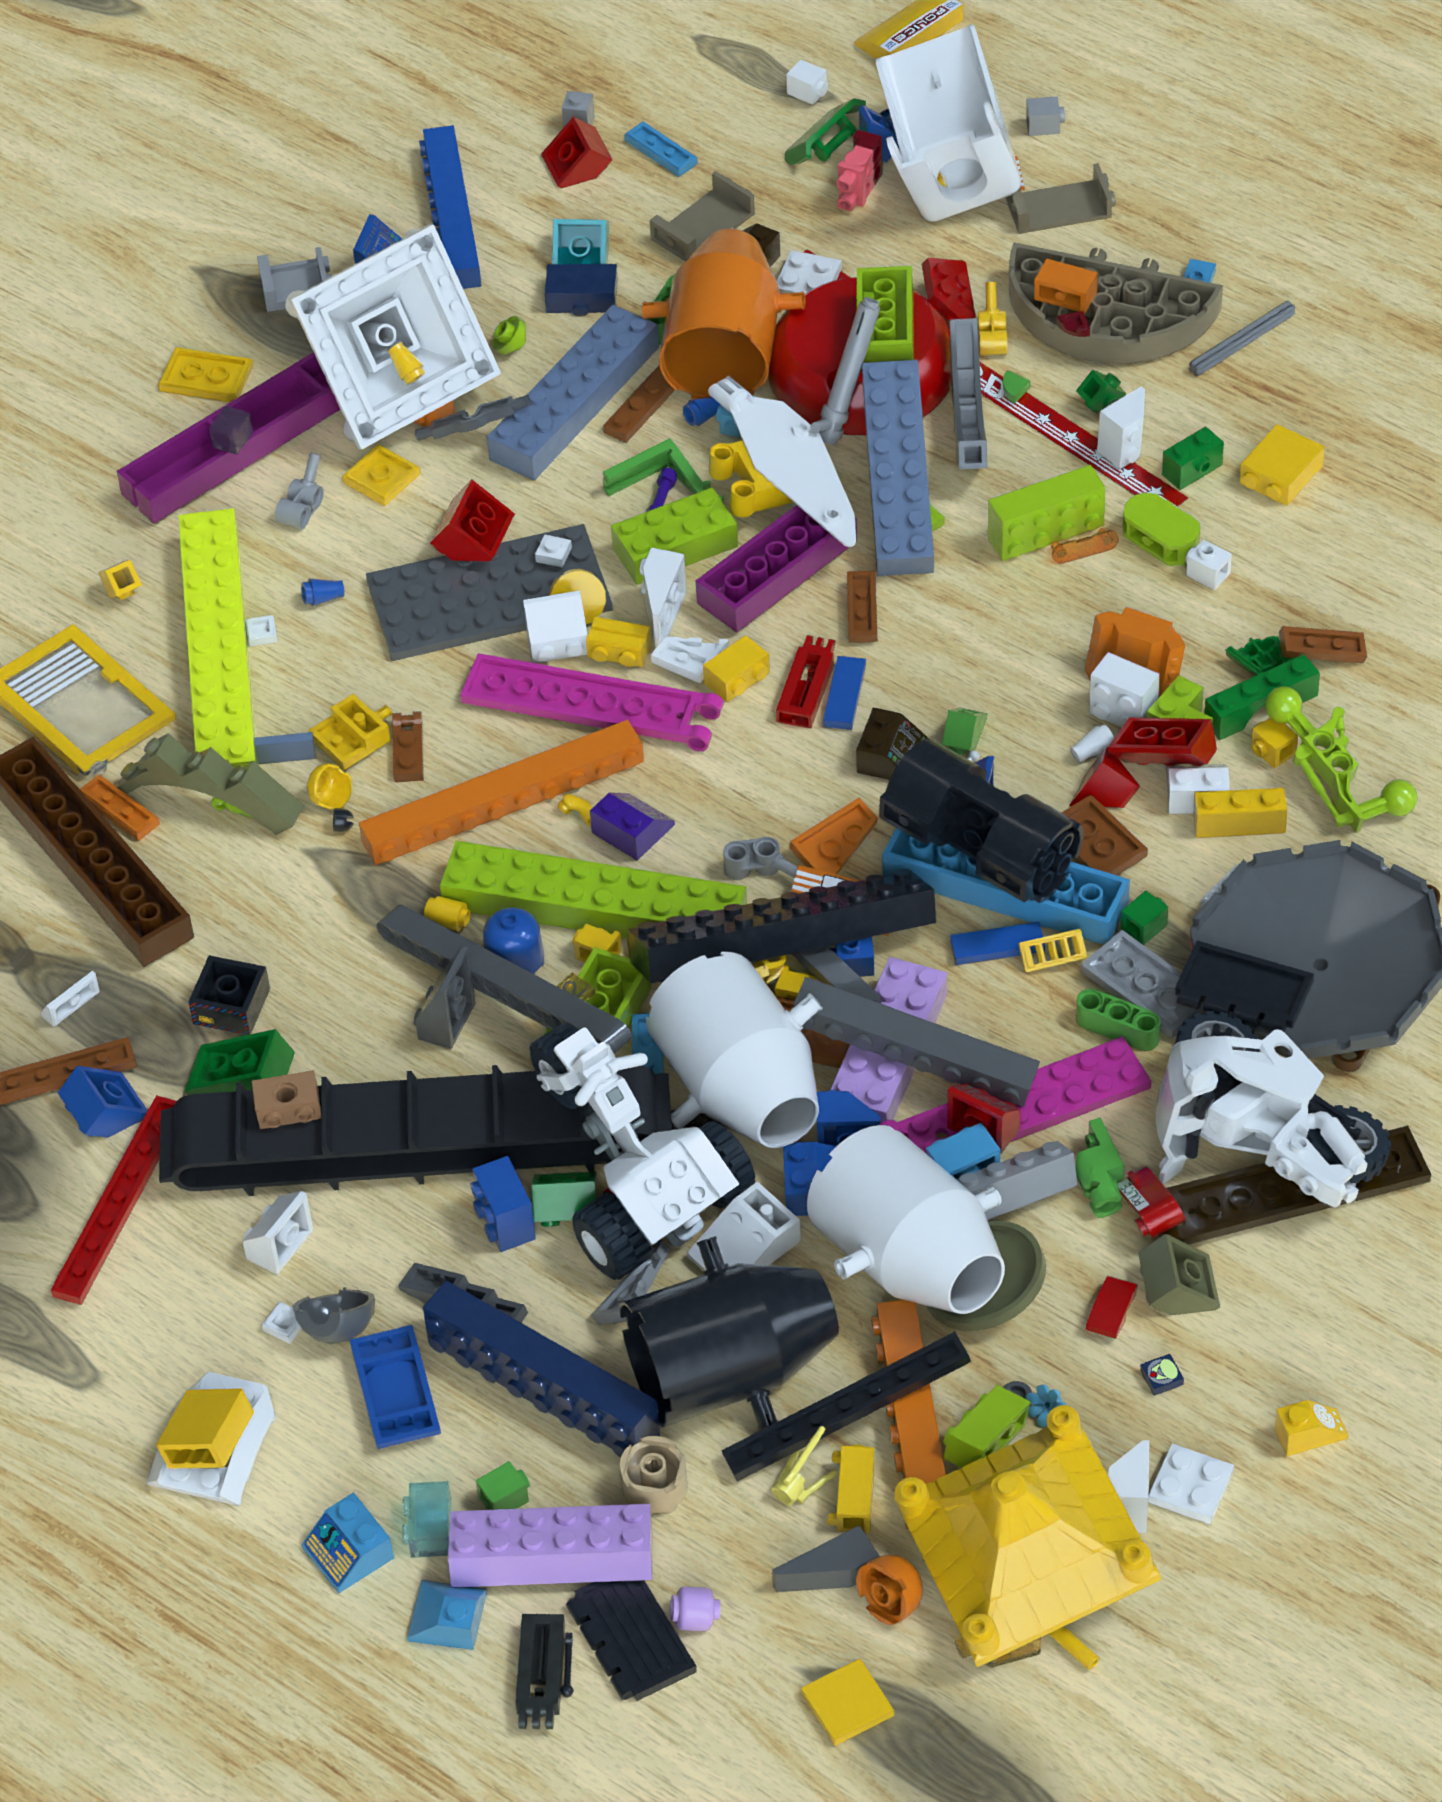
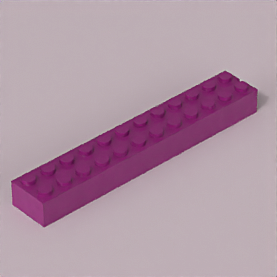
(191, 465)

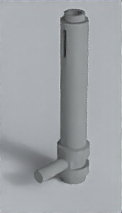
(836, 412)

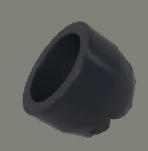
(340, 821)

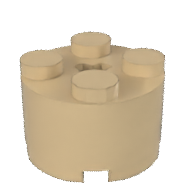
(654, 1474)

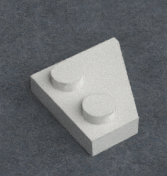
(686, 655)

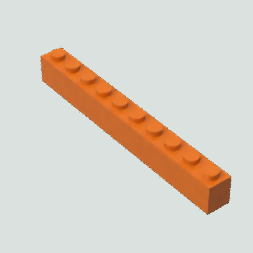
(501, 792)

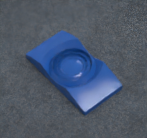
(395, 1387)

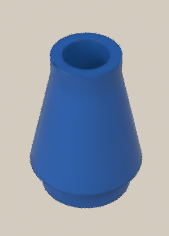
(700, 410)
(320, 591)

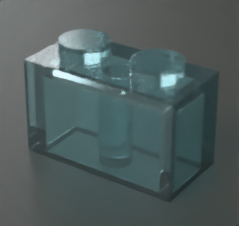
(428, 1519)

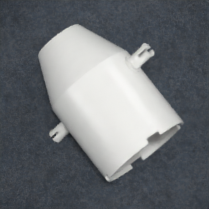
(736, 1049)
(907, 1222)

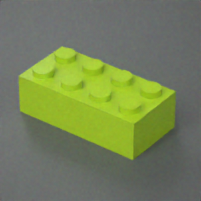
(895, 323)
(1046, 512)
(690, 526)
(617, 984)

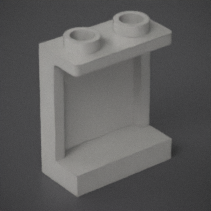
(283, 279)

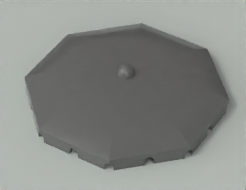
(1350, 922)

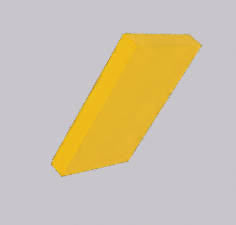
(205, 374)

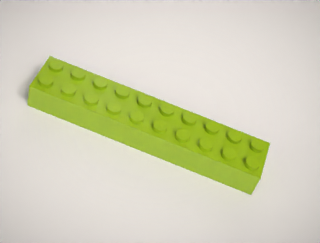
(576, 891)

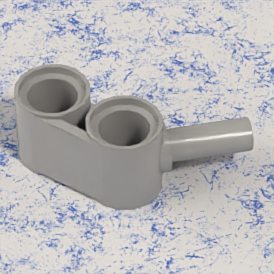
(302, 498)
(757, 854)

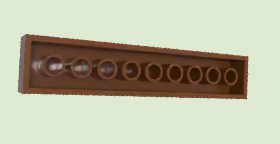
(91, 853)

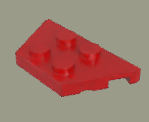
(949, 287)

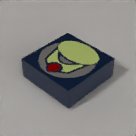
(1162, 1374)

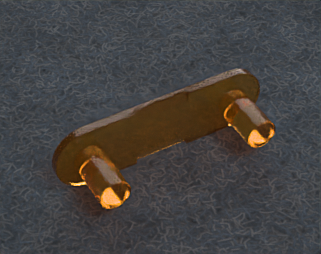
(1084, 547)

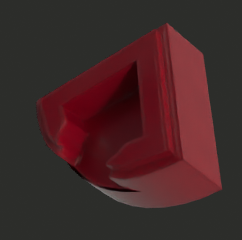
(1074, 324)

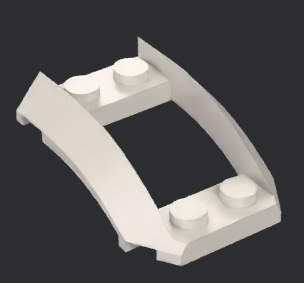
(228, 1482)

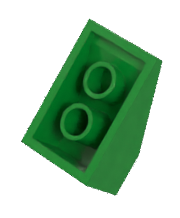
(239, 1060)

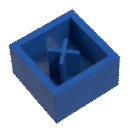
(502, 1204)

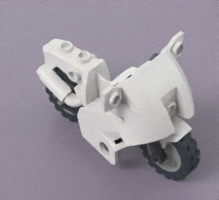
(1262, 1105)

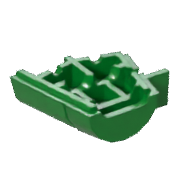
(1258, 655)

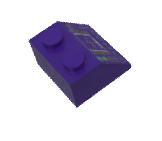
(628, 823)

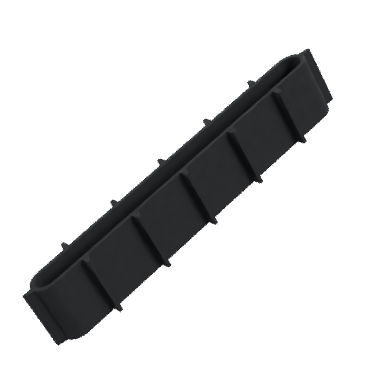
(391, 1131)

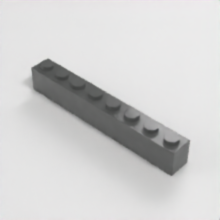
(919, 1043)

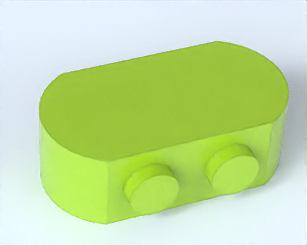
(1160, 528)

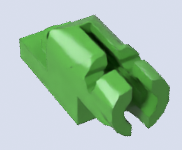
(1100, 1170)

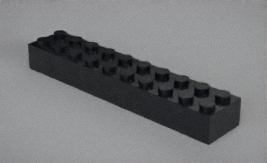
(785, 923)

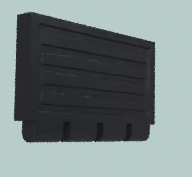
(1244, 985)
(631, 1637)

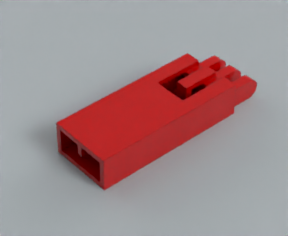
(800, 697)

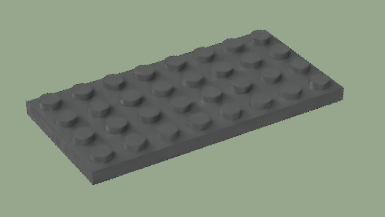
(463, 602)

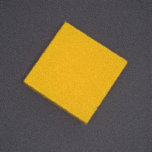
(381, 474)
(847, 1702)

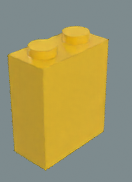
(1282, 464)
(205, 1428)

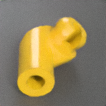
(572, 802)

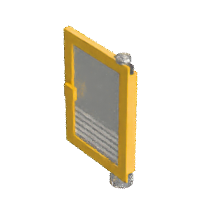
(80, 701)

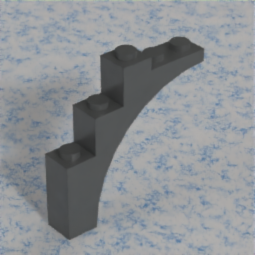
(966, 394)

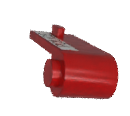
(1152, 1203)

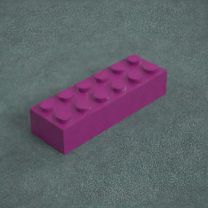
(766, 568)

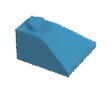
(447, 1615)

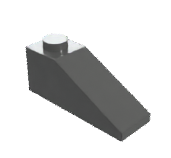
(828, 1565)

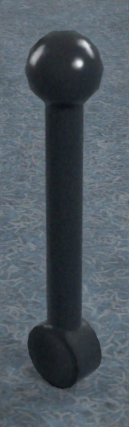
(567, 1690)

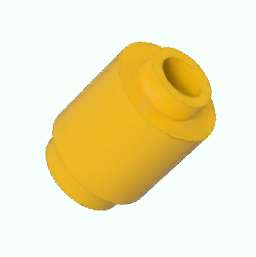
(447, 912)

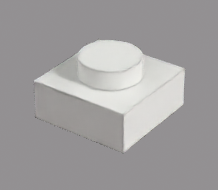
(553, 551)

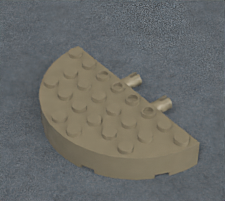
(1131, 317)

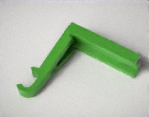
(649, 463)

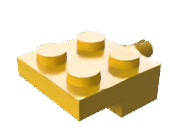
(352, 731)

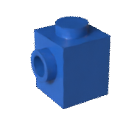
(857, 955)

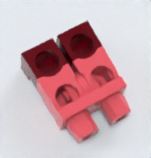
(859, 170)

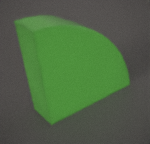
(1015, 386)

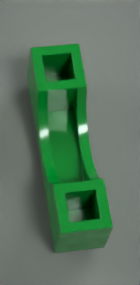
(1236, 705)

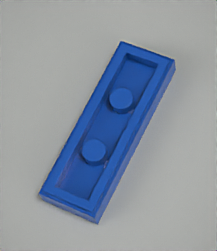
(844, 692)
(993, 943)

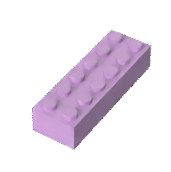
(872, 1076)
(550, 1545)

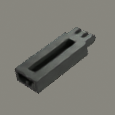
(540, 1664)

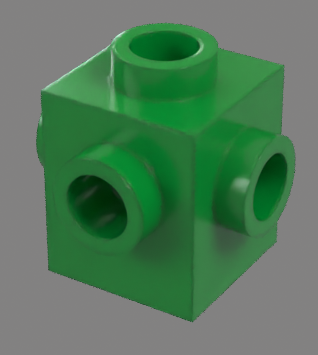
(1100, 390)

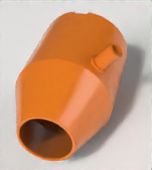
(721, 315)

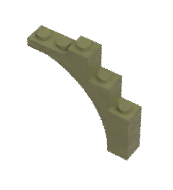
(209, 773)

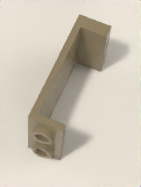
(1062, 204)
(720, 209)

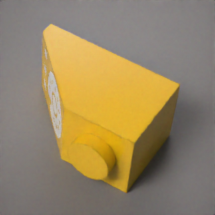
(1308, 1426)

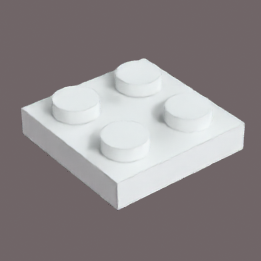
(806, 272)
(1191, 1483)

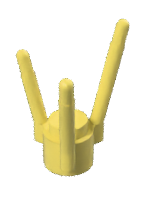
(790, 1483)

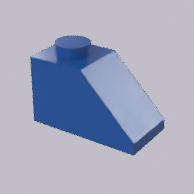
(879, 125)

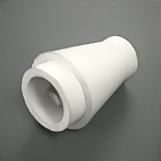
(1092, 743)

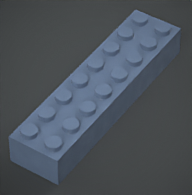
(573, 392)
(897, 468)

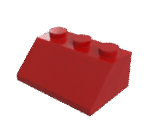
(472, 525)
(1165, 741)

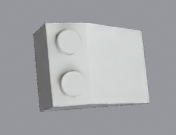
(663, 590)

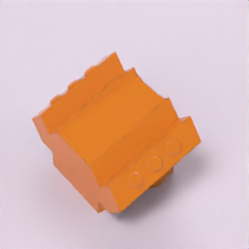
(1139, 639)

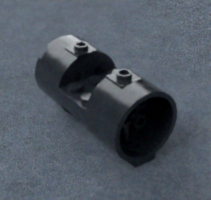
(1014, 840)

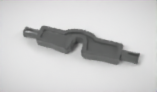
(462, 422)

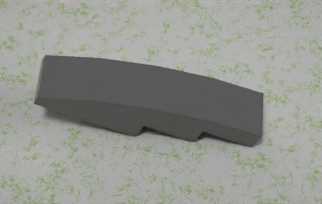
(425, 1280)

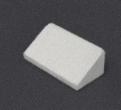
(71, 999)

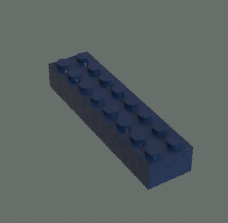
(539, 1370)

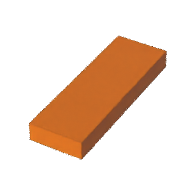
(120, 807)

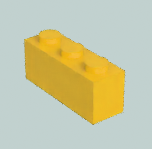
(1240, 812)

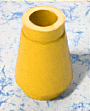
(406, 364)

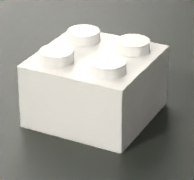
(1122, 690)

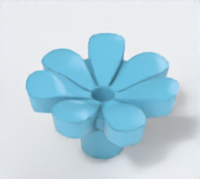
(1043, 1403)

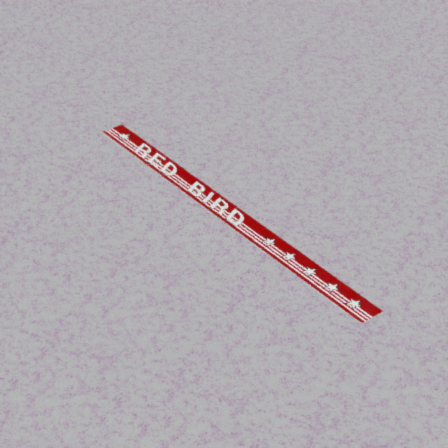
(1070, 436)

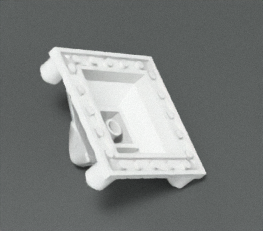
(388, 299)

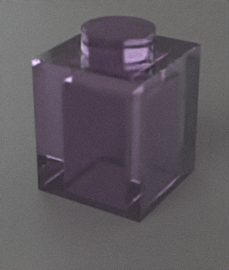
(231, 430)

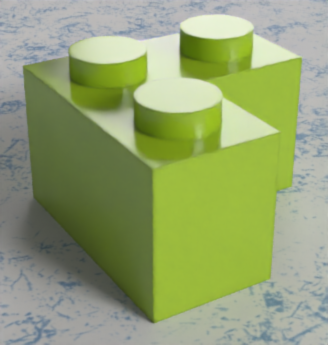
(1179, 700)

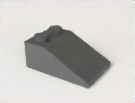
(447, 1003)

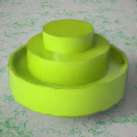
(509, 335)

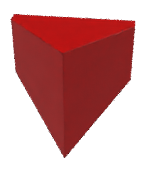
(1107, 782)

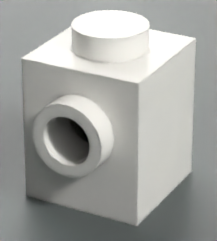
(807, 82)
(1208, 564)

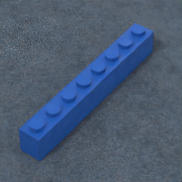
(450, 202)

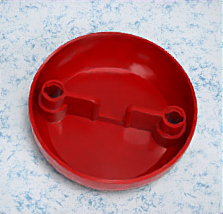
(812, 342)

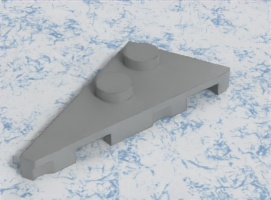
(632, 1286)

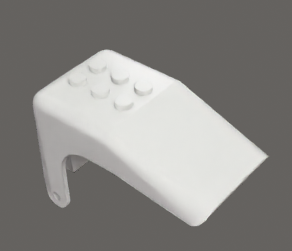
(949, 123)

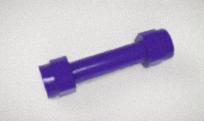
(665, 481)

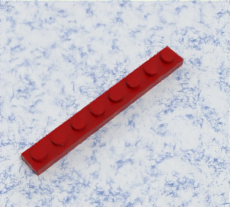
(113, 1208)

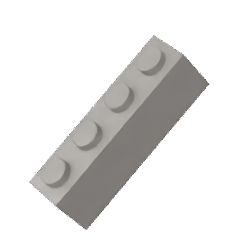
(1025, 1177)

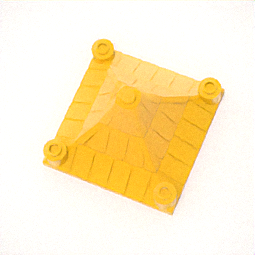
(1026, 1538)

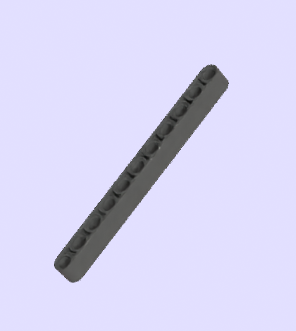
(500, 977)

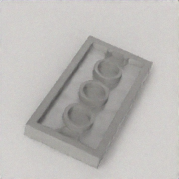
(1139, 977)

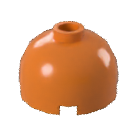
(890, 1588)

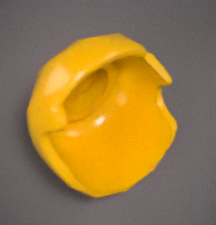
(329, 786)

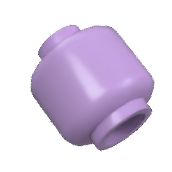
(694, 1608)

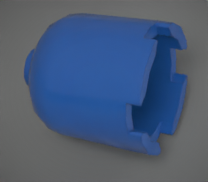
(515, 937)

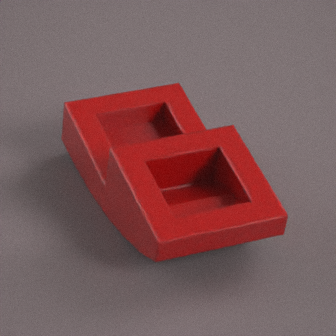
(1111, 1307)

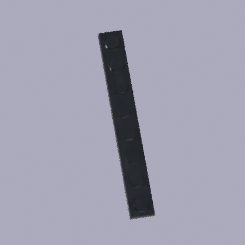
(846, 1405)

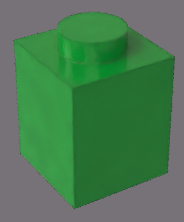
(1144, 917)

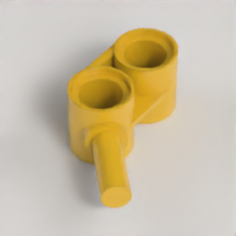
(992, 325)

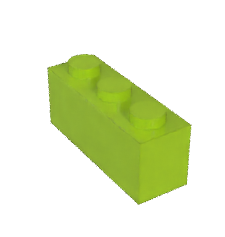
(987, 1427)

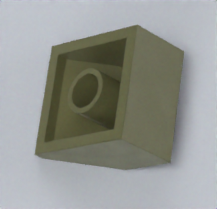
(1178, 1277)

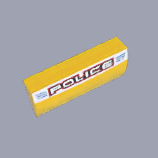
(911, 26)

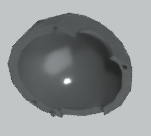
(335, 1316)

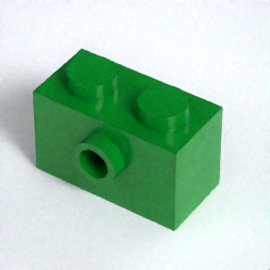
(1192, 458)

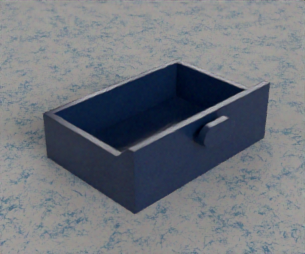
(580, 288)

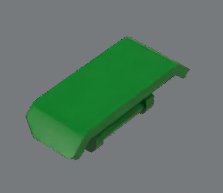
(801, 149)

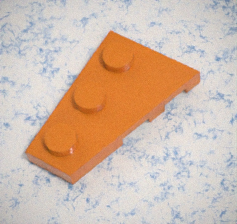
(836, 838)

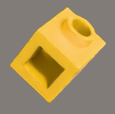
(120, 580)
(1273, 742)

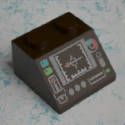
(885, 743)

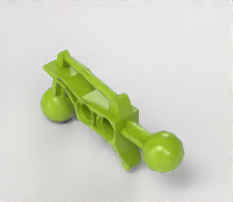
(1396, 797)

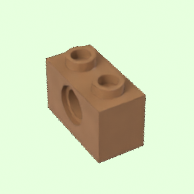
(286, 1099)

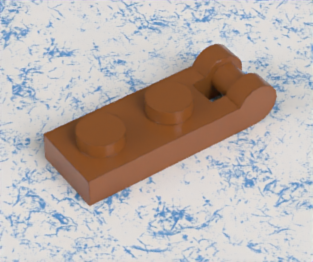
(408, 747)

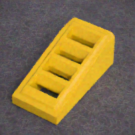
(1078, 944)

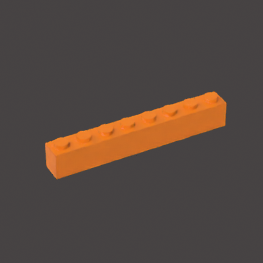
(914, 1414)

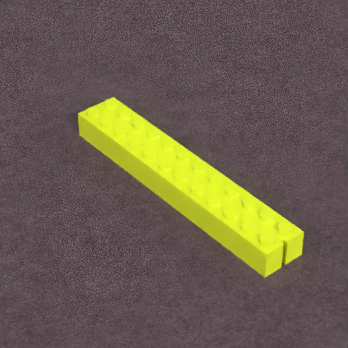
(217, 635)

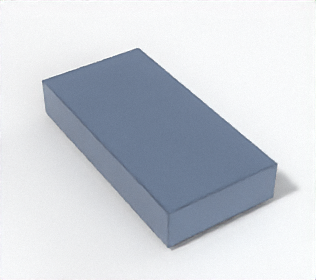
(284, 748)

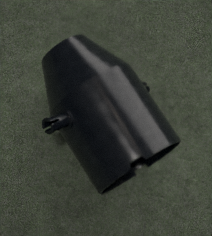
(726, 1335)

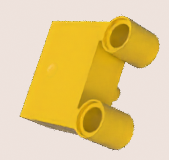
(753, 490)

